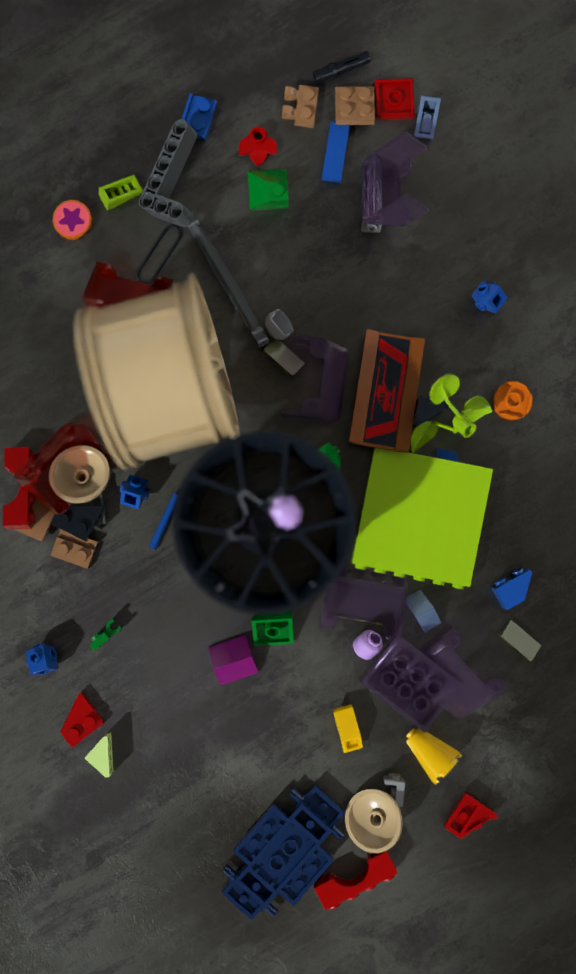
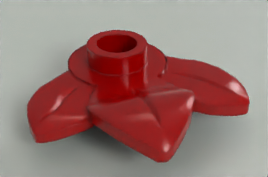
(257, 148)

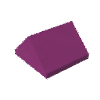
(232, 660)

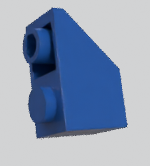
(514, 589)

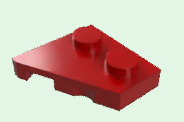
(81, 721)
(468, 816)

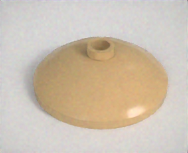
(72, 466)
(363, 823)

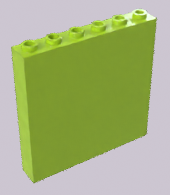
(421, 517)

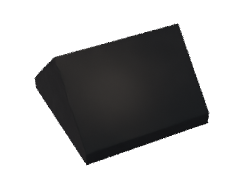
(426, 410)

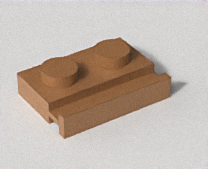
(74, 549)

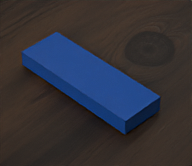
(335, 152)

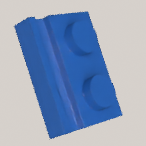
(199, 114)

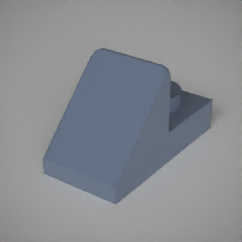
(427, 116)

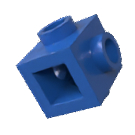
(489, 296)
(134, 491)
(41, 659)

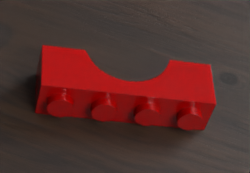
(19, 512)
(335, 890)

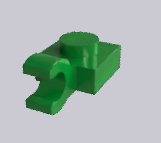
(100, 638)

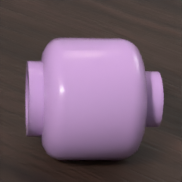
(286, 511)
(367, 644)

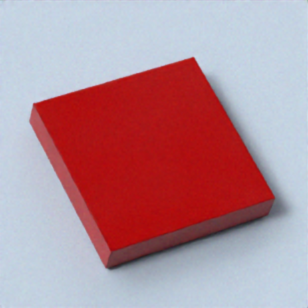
(394, 99)

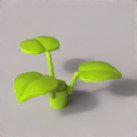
(462, 423)

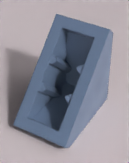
(422, 611)

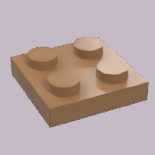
(354, 106)

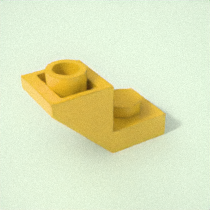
(347, 728)

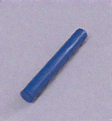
(163, 523)

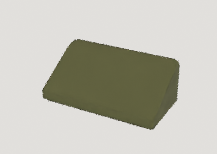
(284, 357)
(520, 640)

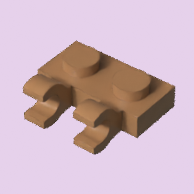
(306, 105)

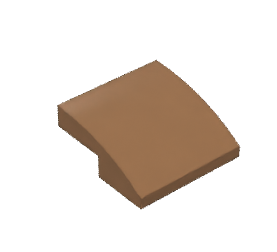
(42, 522)

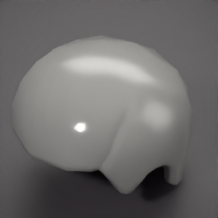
(278, 325)

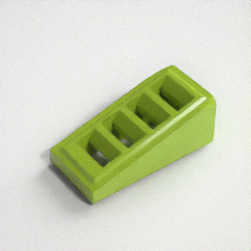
(123, 197)

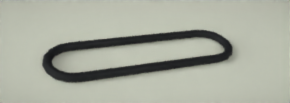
(151, 250)

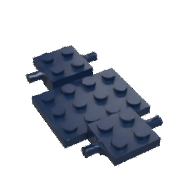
(283, 853)

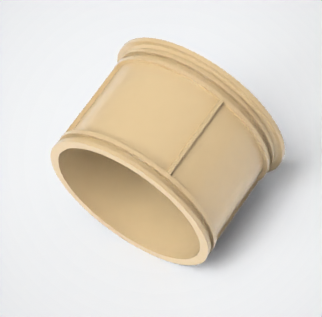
(155, 374)

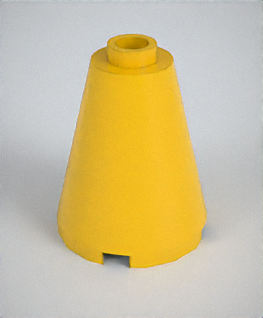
(432, 753)

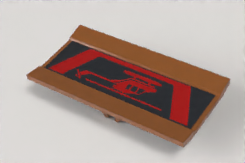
(387, 391)

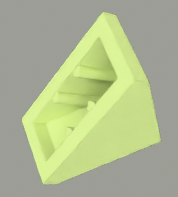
(101, 756)

